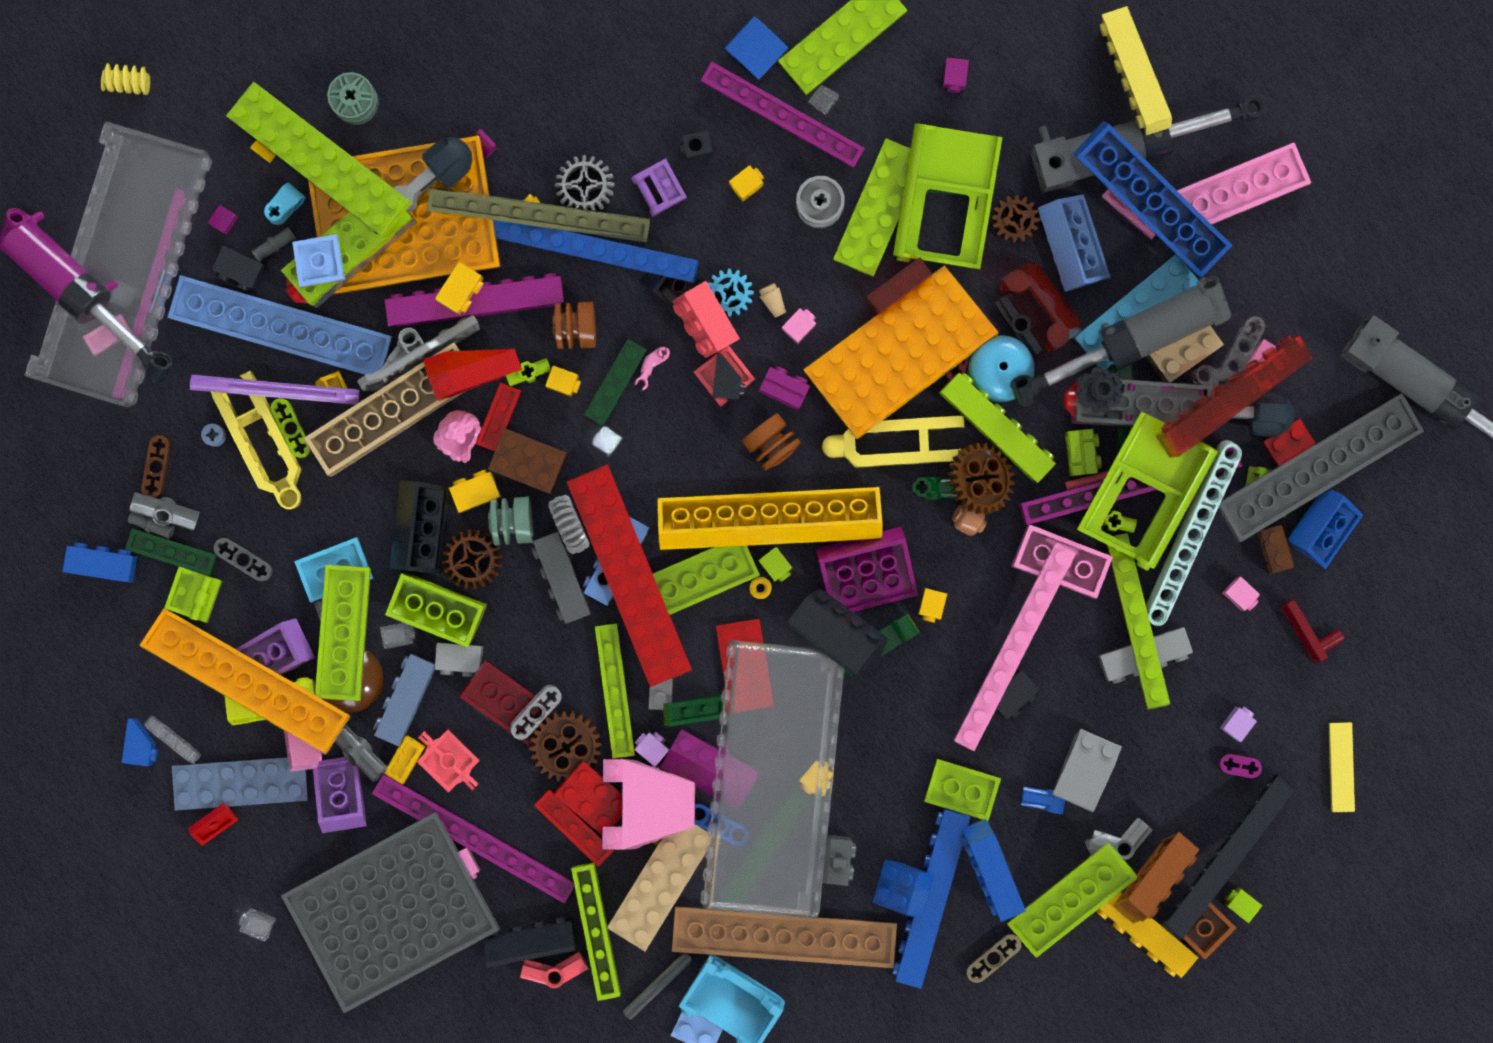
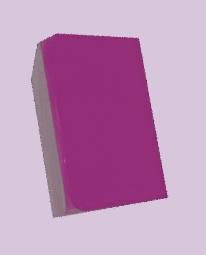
(488, 145)
(223, 219)

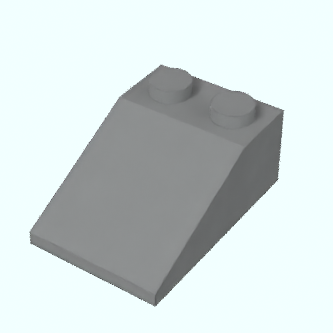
(1086, 770)

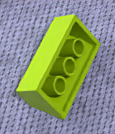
(436, 609)

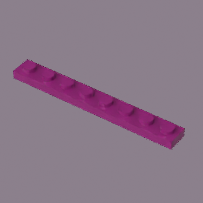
(782, 115)

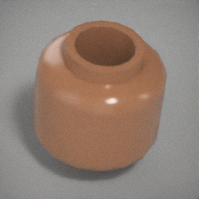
(968, 522)

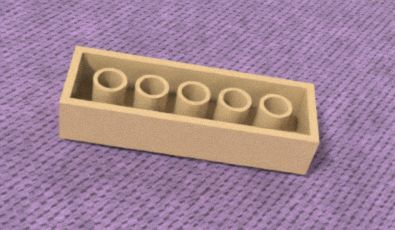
(659, 886)

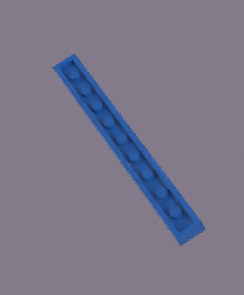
(598, 250)

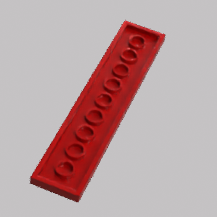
(629, 576)

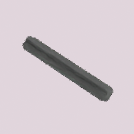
(657, 985)

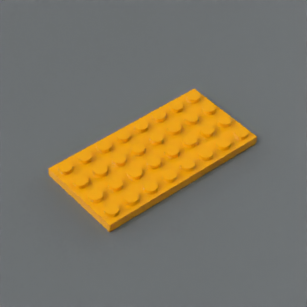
(900, 352)

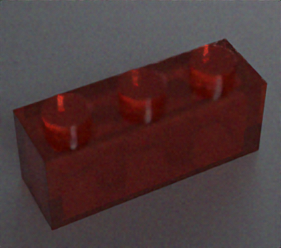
(899, 286)

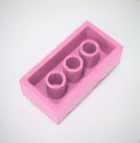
(1085, 571)

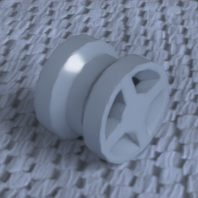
(217, 435)

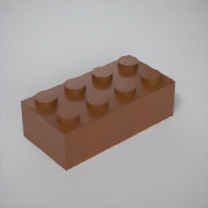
(1156, 878)

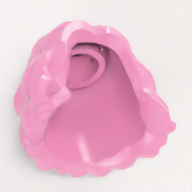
(457, 435)

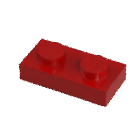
(213, 824)

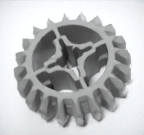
(584, 166)
(569, 524)

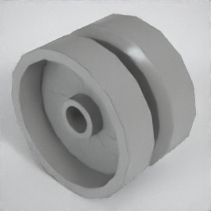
(820, 188)

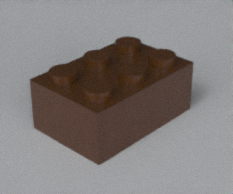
(528, 461)

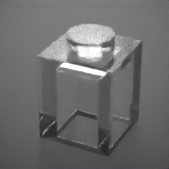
(397, 635)
(256, 924)

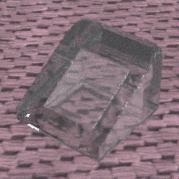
(824, 99)
(606, 440)

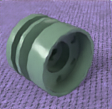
(365, 102)
(511, 521)

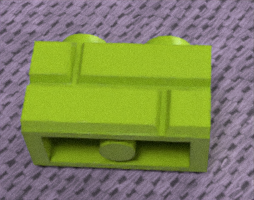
(1082, 452)

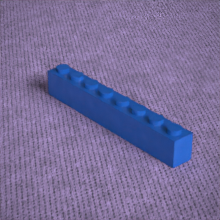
(923, 931)

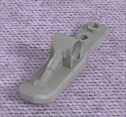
(409, 356)

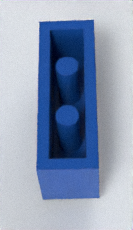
(100, 562)

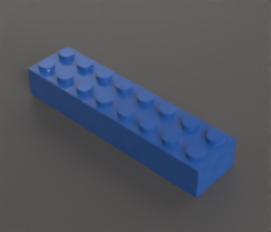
(1152, 199)

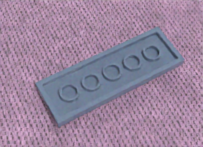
(237, 783)

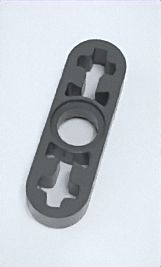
(232, 546)

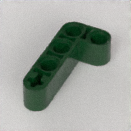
(897, 633)

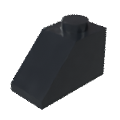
(726, 381)

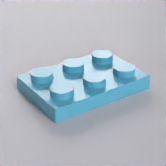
(313, 567)

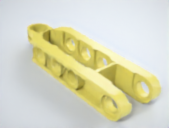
(844, 445)
(284, 489)

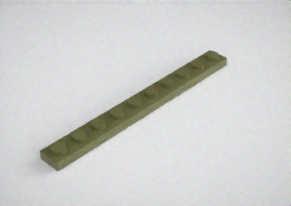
(538, 214)

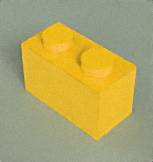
(460, 288)
(474, 491)

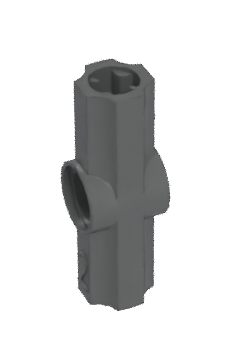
(155, 509)
(360, 753)

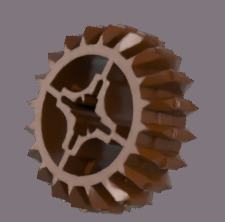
(466, 546)

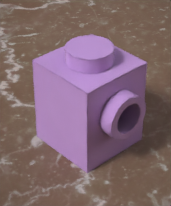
(651, 747)

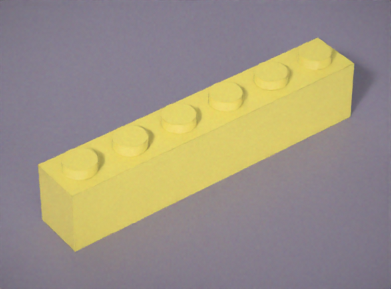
(1136, 71)

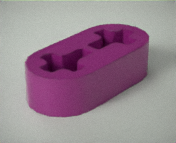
(1240, 760)

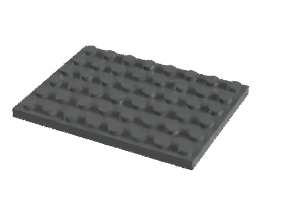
(390, 912)

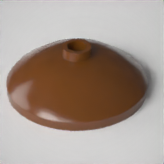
(371, 686)

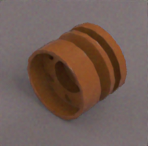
(575, 325)
(771, 442)

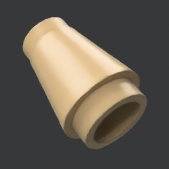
(772, 299)

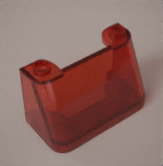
(1033, 278)

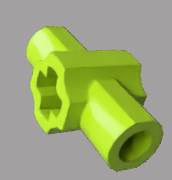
(540, 367)
(1124, 523)

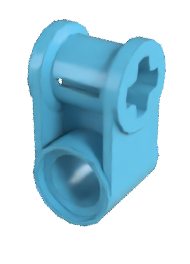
(285, 202)

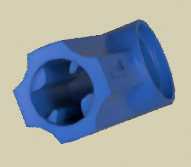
(1042, 799)

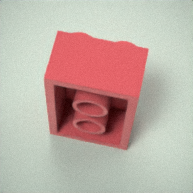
(705, 320)

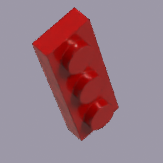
(498, 416)

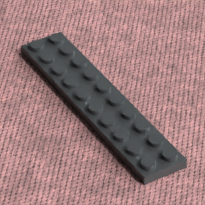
(1320, 467)

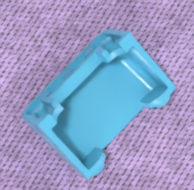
(732, 1001)

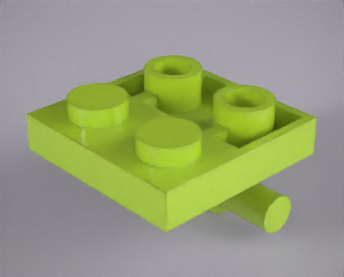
(193, 594)

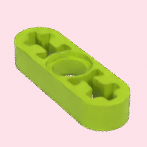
(290, 411)

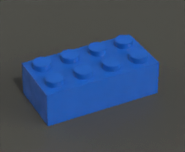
(992, 870)

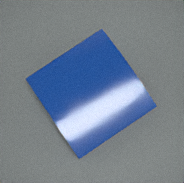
(756, 47)

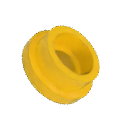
(760, 595)

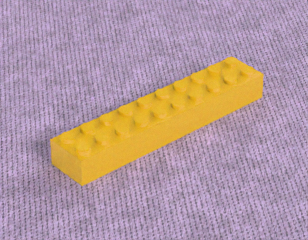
(769, 518)

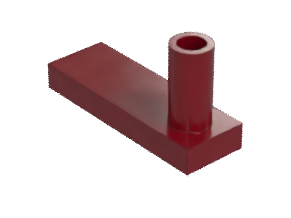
(1315, 648)

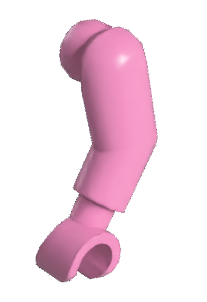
(650, 361)

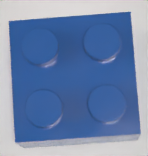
(903, 888)

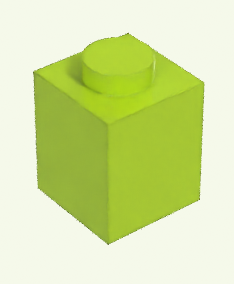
(776, 565)
(1242, 904)

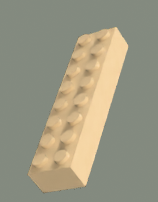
(376, 419)

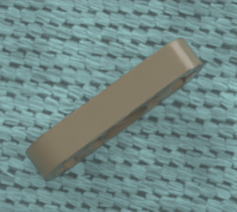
(984, 973)

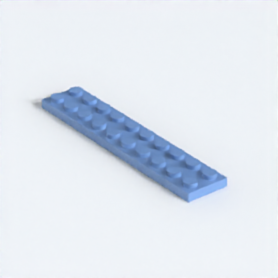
(279, 326)

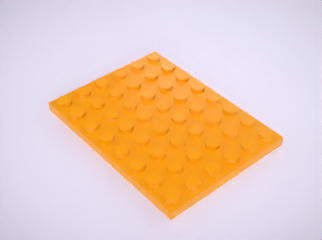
(437, 238)

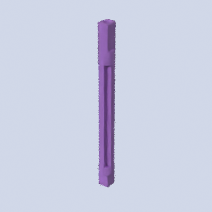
(274, 389)

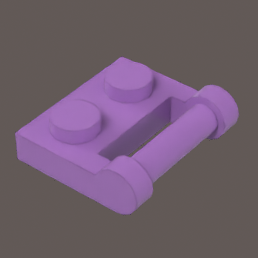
(665, 183)

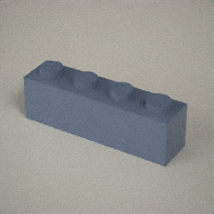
(405, 699)

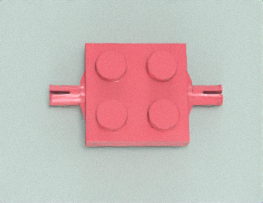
(448, 760)

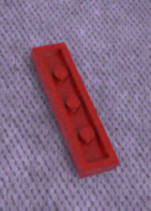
(573, 827)

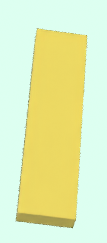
(1341, 767)

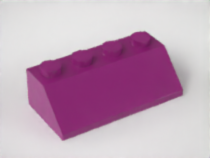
(692, 760)

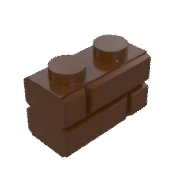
(1275, 549)

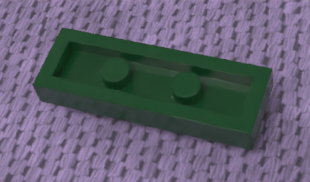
(692, 710)

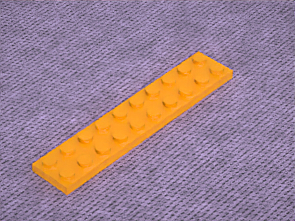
(245, 681)

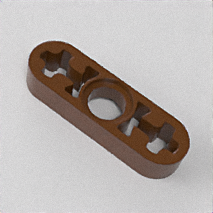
(147, 471)

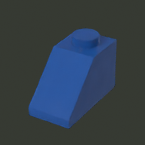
(138, 745)

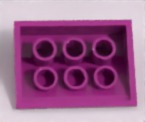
(868, 570)

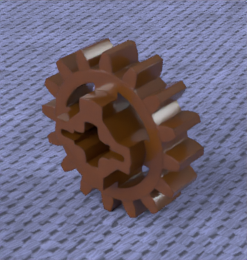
(1018, 228)

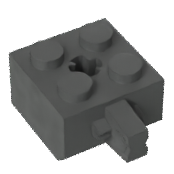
(837, 860)

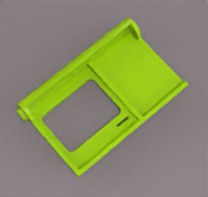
(954, 164)

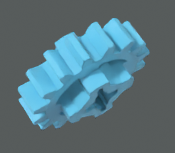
(739, 297)

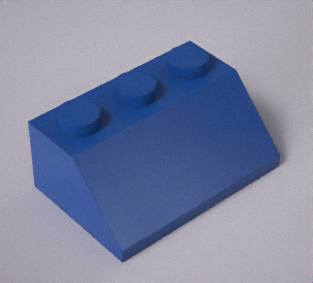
(1325, 527)

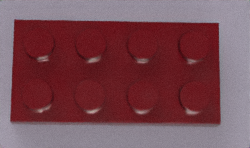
(501, 698)

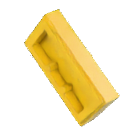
(404, 759)

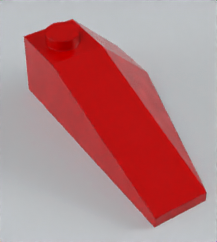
(464, 370)

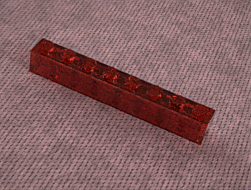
(1233, 396)

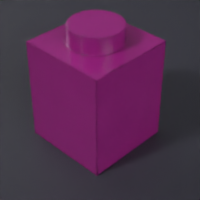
(955, 74)

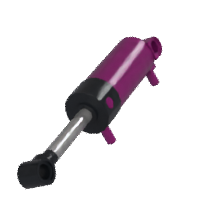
(71, 284)

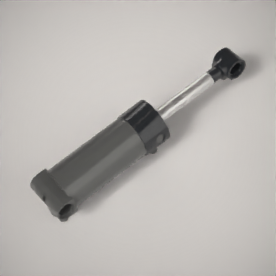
(1139, 335)

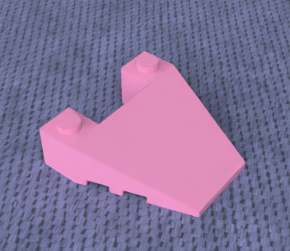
(653, 804)

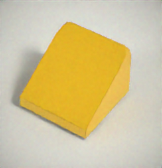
(263, 151)
(332, 380)

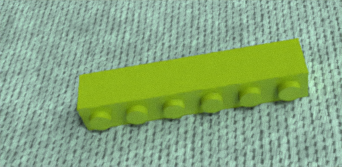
(997, 428)
(596, 931)

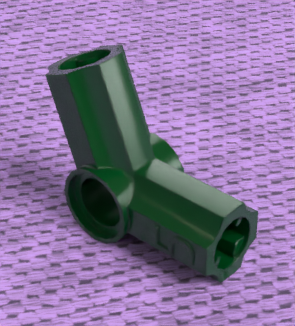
(933, 488)

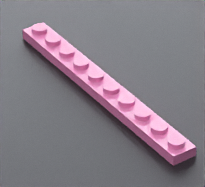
(1014, 646)

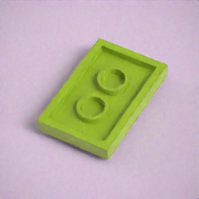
(962, 789)

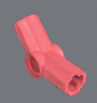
(567, 969)

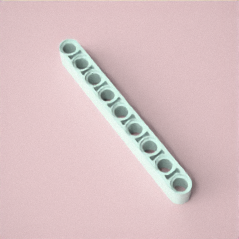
(1190, 522)

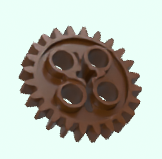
(978, 458)
(554, 729)

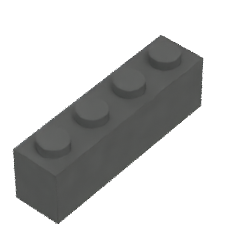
(562, 578)

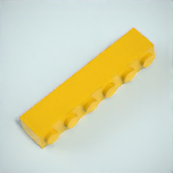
(1154, 938)

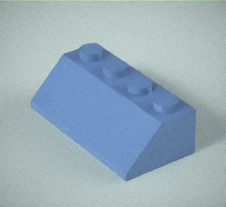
(1074, 242)

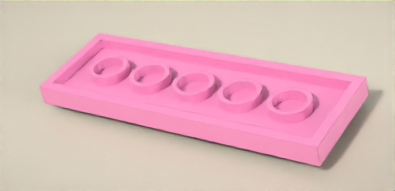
(1248, 184)

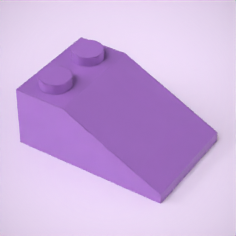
(280, 648)
(338, 795)

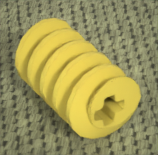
(125, 80)

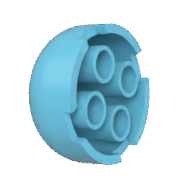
(985, 369)

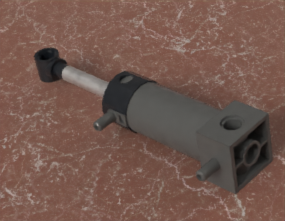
(1149, 147)
(1446, 398)

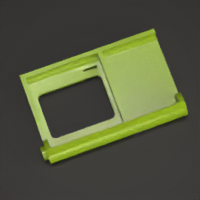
(1149, 463)

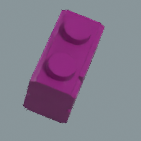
(784, 388)

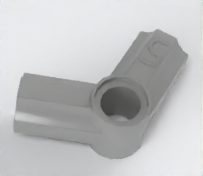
(1133, 837)

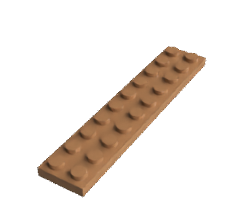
(784, 937)

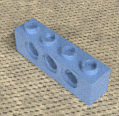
(603, 592)

